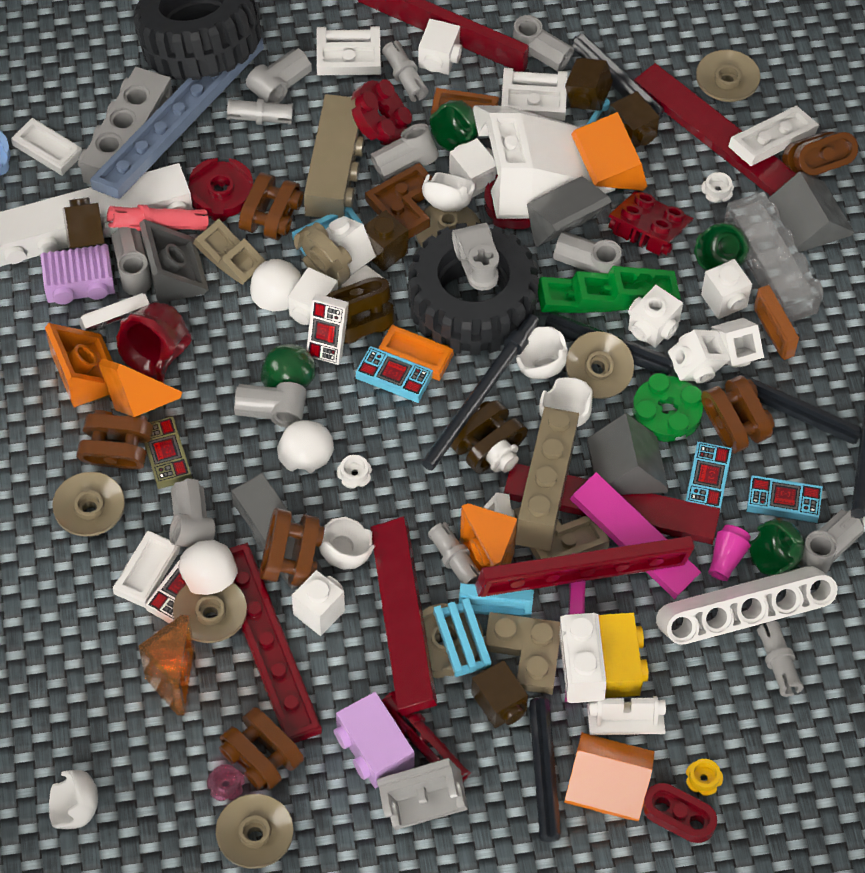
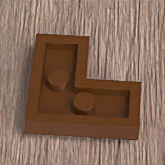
(400, 198)

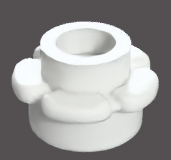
(721, 182)
(502, 456)
(351, 464)

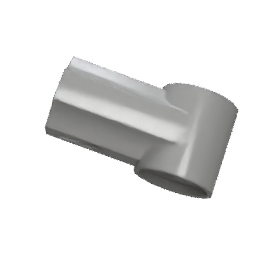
(541, 43)
(273, 81)
(412, 148)
(587, 253)
(131, 261)
(279, 404)
(190, 514)
(831, 541)

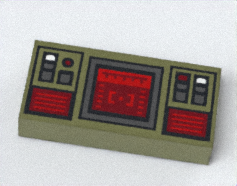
(167, 454)

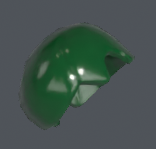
(453, 124)
(720, 245)
(288, 364)
(777, 547)

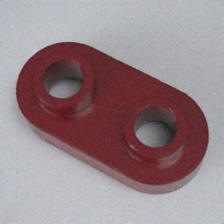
(681, 811)

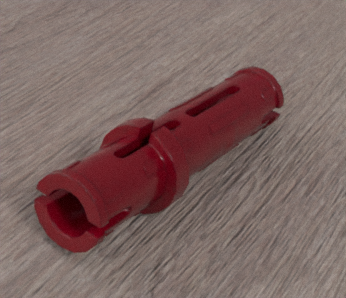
(427, 736)

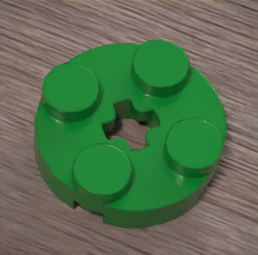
(668, 390)

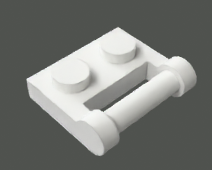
(348, 51)
(535, 92)

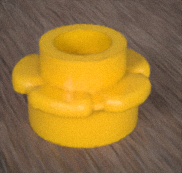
(710, 770)

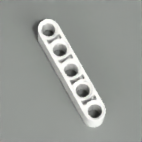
(762, 610)

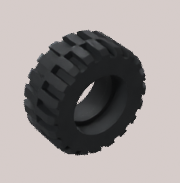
(196, 35)
(465, 323)

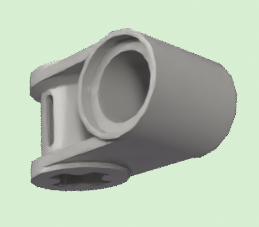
(477, 255)

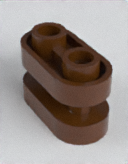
(820, 152)
(278, 219)
(738, 413)
(111, 427)
(307, 536)
(259, 769)

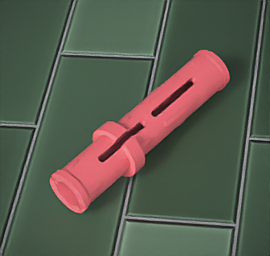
(171, 218)

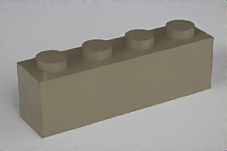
(334, 159)
(547, 479)

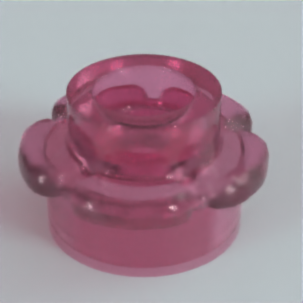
(225, 773)

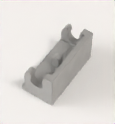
(422, 793)

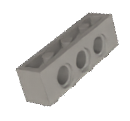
(138, 100)

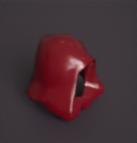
(152, 339)

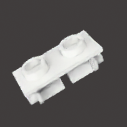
(621, 718)

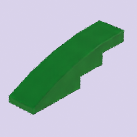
(602, 291)

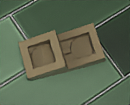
(228, 253)

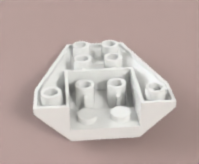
(530, 157)

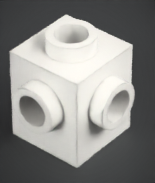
(655, 316)
(698, 355)

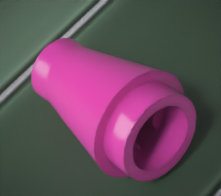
(728, 551)

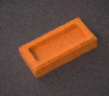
(417, 350)

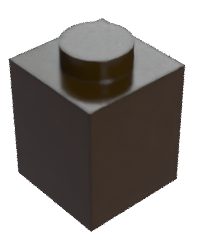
(588, 84)
(638, 118)
(83, 223)
(388, 239)
(499, 695)

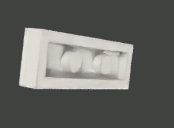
(773, 135)

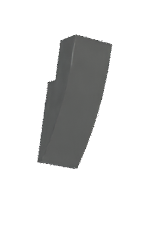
(256, 503)

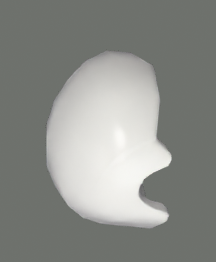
(448, 191)
(273, 284)
(544, 354)
(569, 395)
(305, 446)
(346, 543)
(208, 567)
(73, 800)

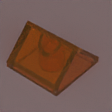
(168, 662)

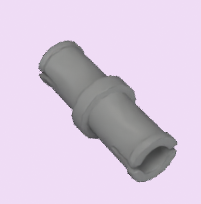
(405, 71)
(259, 111)
(454, 554)
(780, 658)

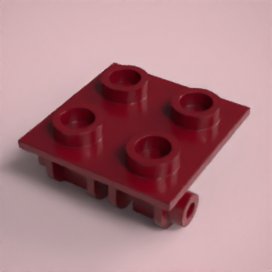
(653, 219)

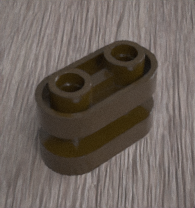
(367, 307)
(484, 431)

